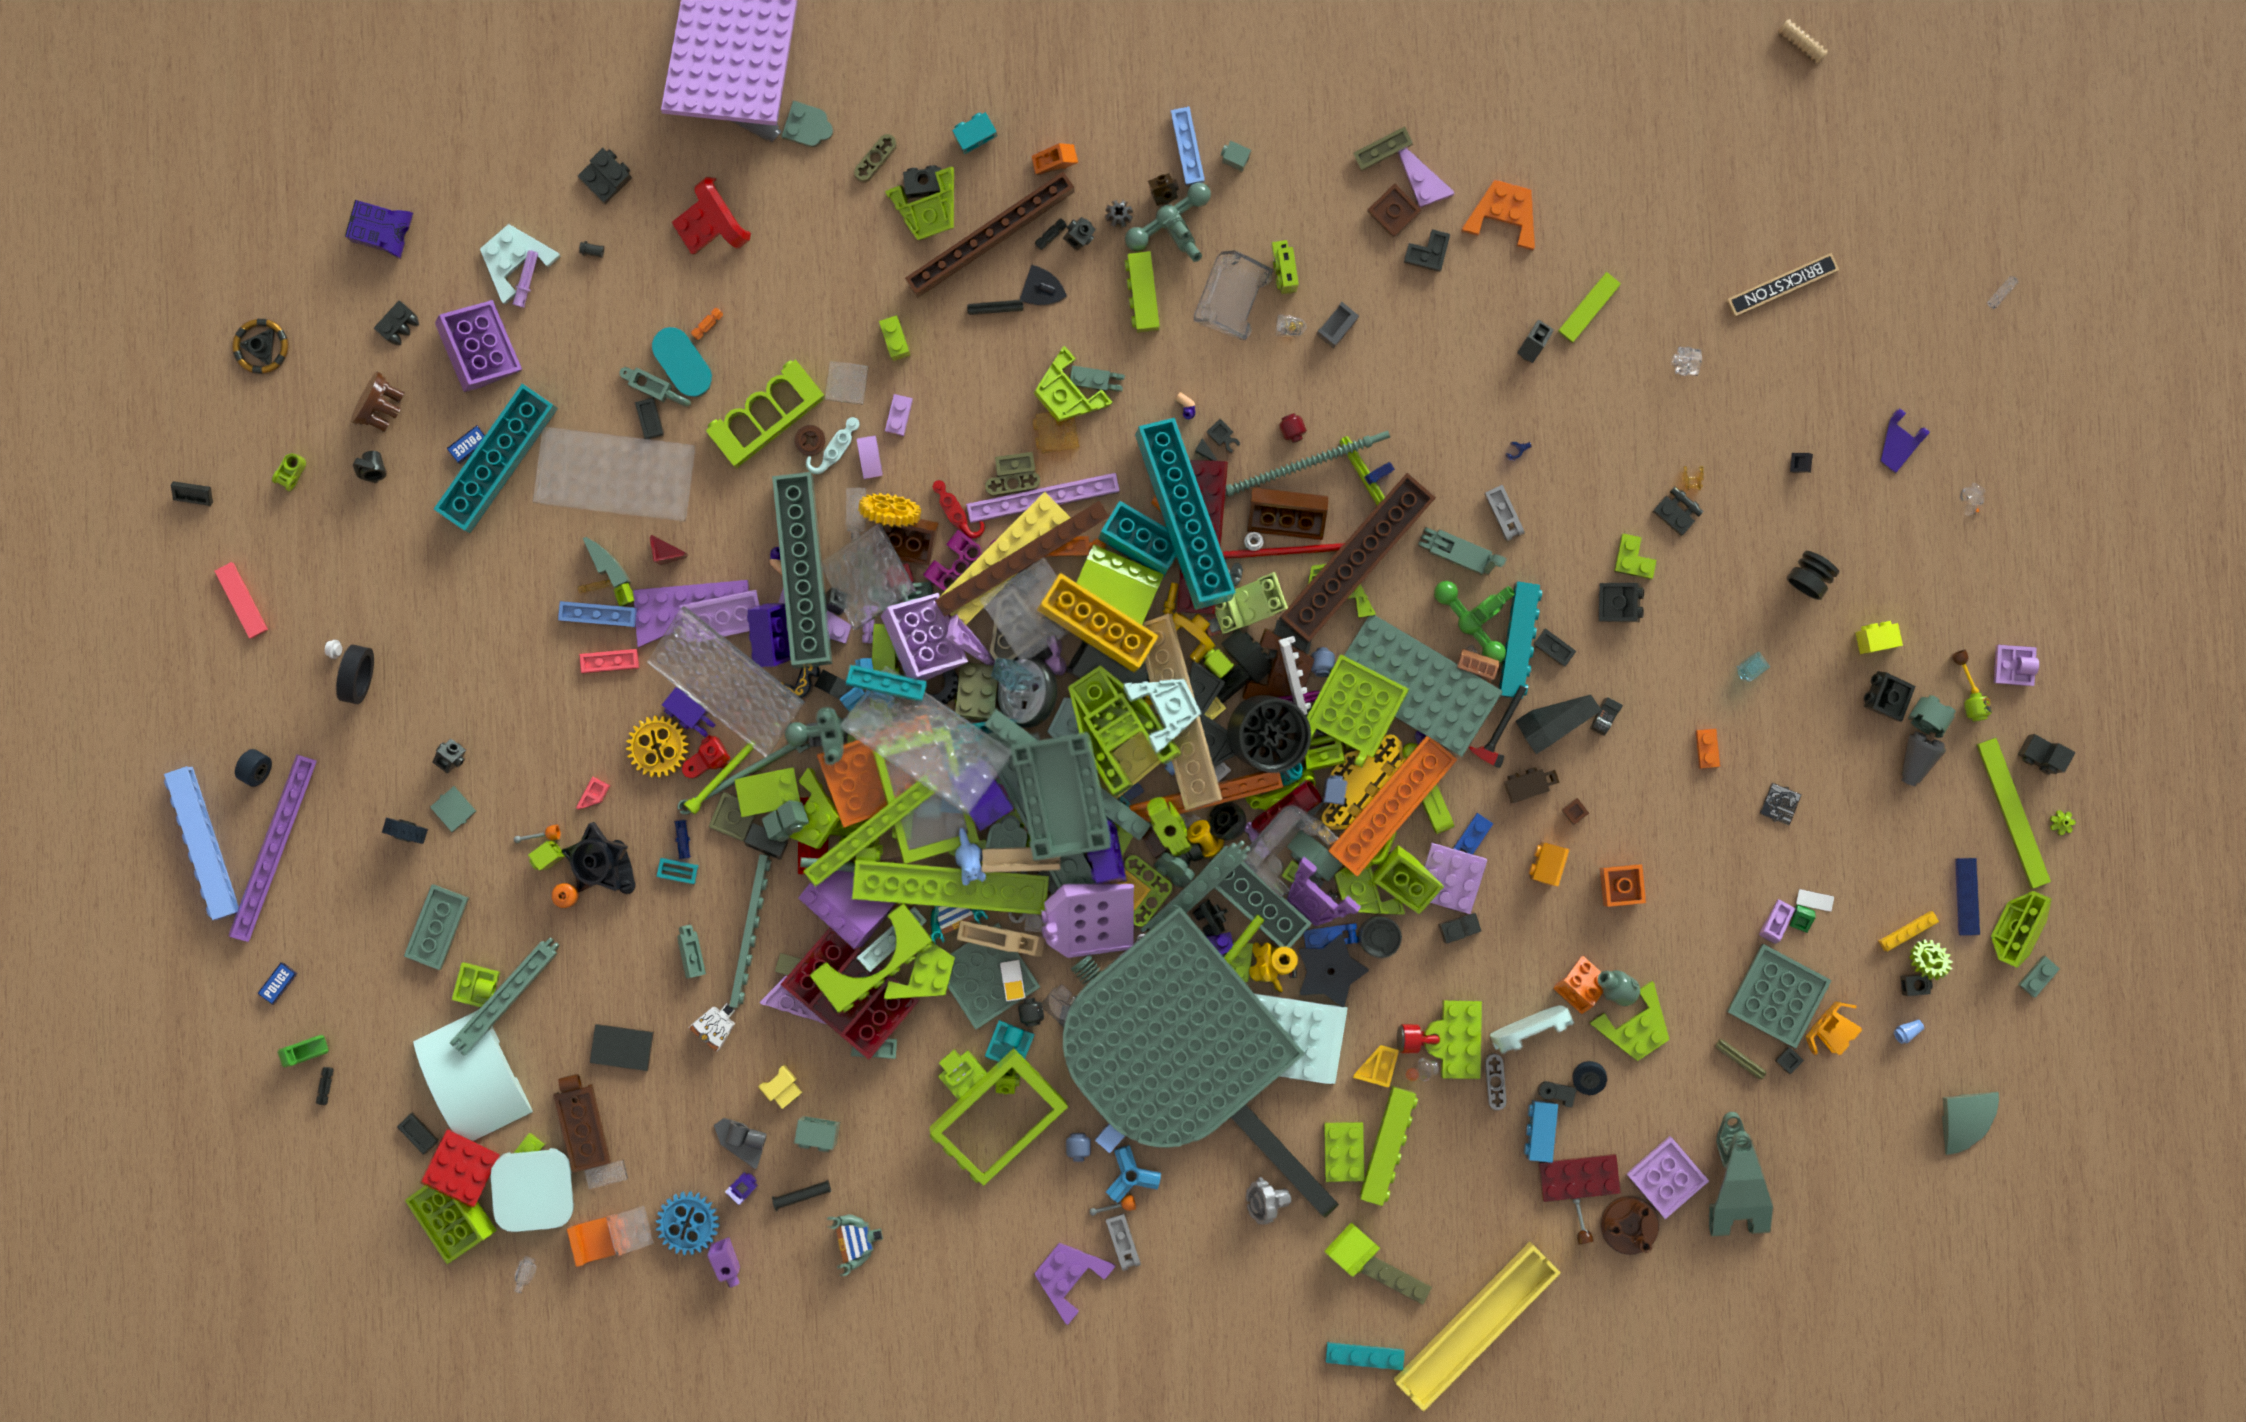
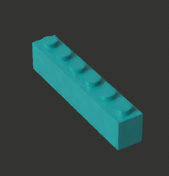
(1519, 638)

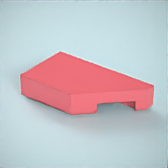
(593, 794)

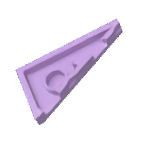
(964, 638)
(785, 1001)

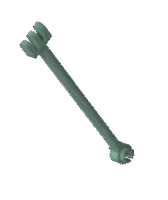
(749, 770)

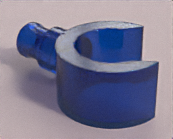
(1521, 447)

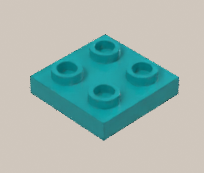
(1006, 1038)

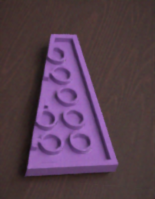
(660, 605)

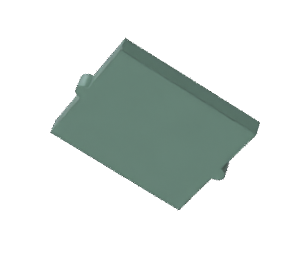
(453, 809)

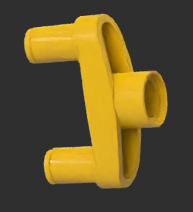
(1197, 628)

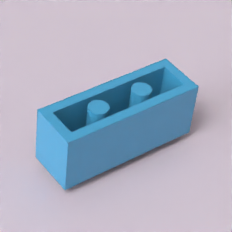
(1541, 1131)

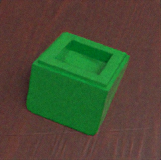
(1802, 918)

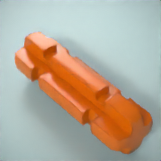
(707, 323)

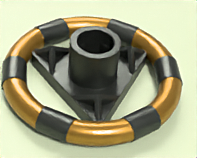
(260, 346)

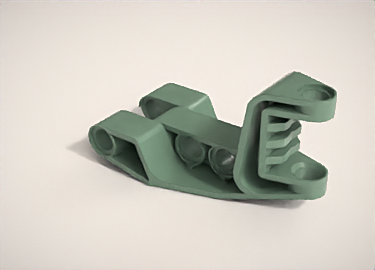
(1744, 1187)

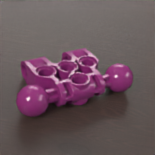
(962, 546)

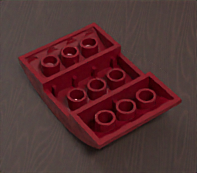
(870, 1019)

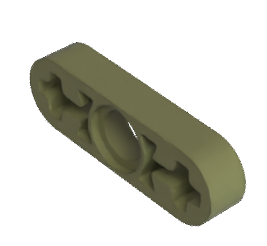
(888, 150)
(997, 480)

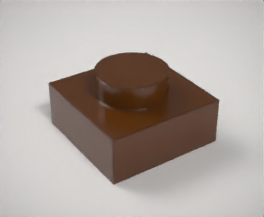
(1575, 811)

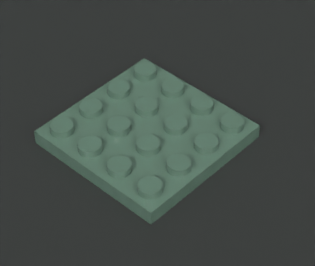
(979, 984)
(1778, 996)

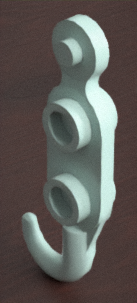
(836, 447)

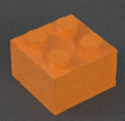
(1622, 885)

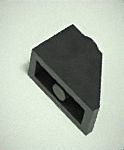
(1535, 341)
(832, 684)

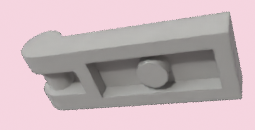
(1504, 512)
(1123, 1241)

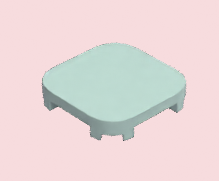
(1510, 1035)
(532, 1190)

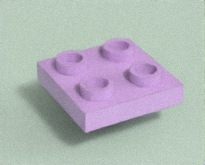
(2015, 665)

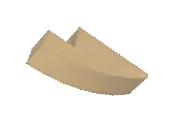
(1001, 938)

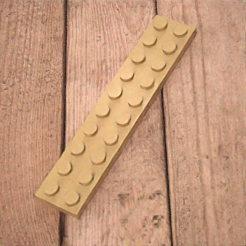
(1194, 766)

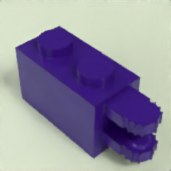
(687, 710)

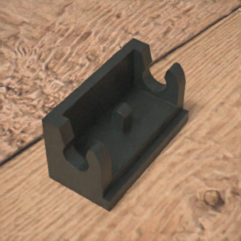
(758, 840)

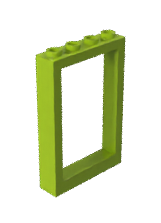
(1033, 1078)

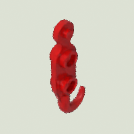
(954, 510)

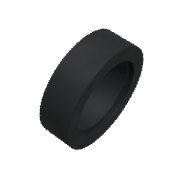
(355, 674)

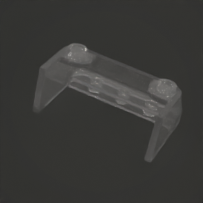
(1264, 849)

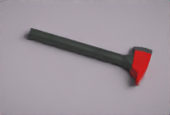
(1487, 752)

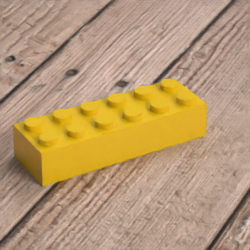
(1097, 623)

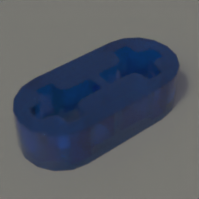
(1379, 473)

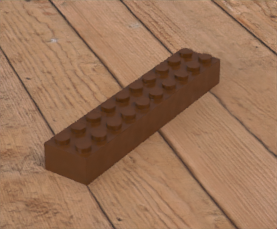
(1357, 558)

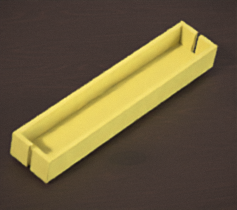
(1476, 1326)

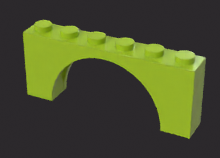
(844, 990)

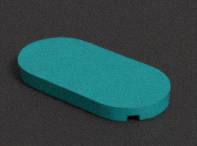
(682, 362)

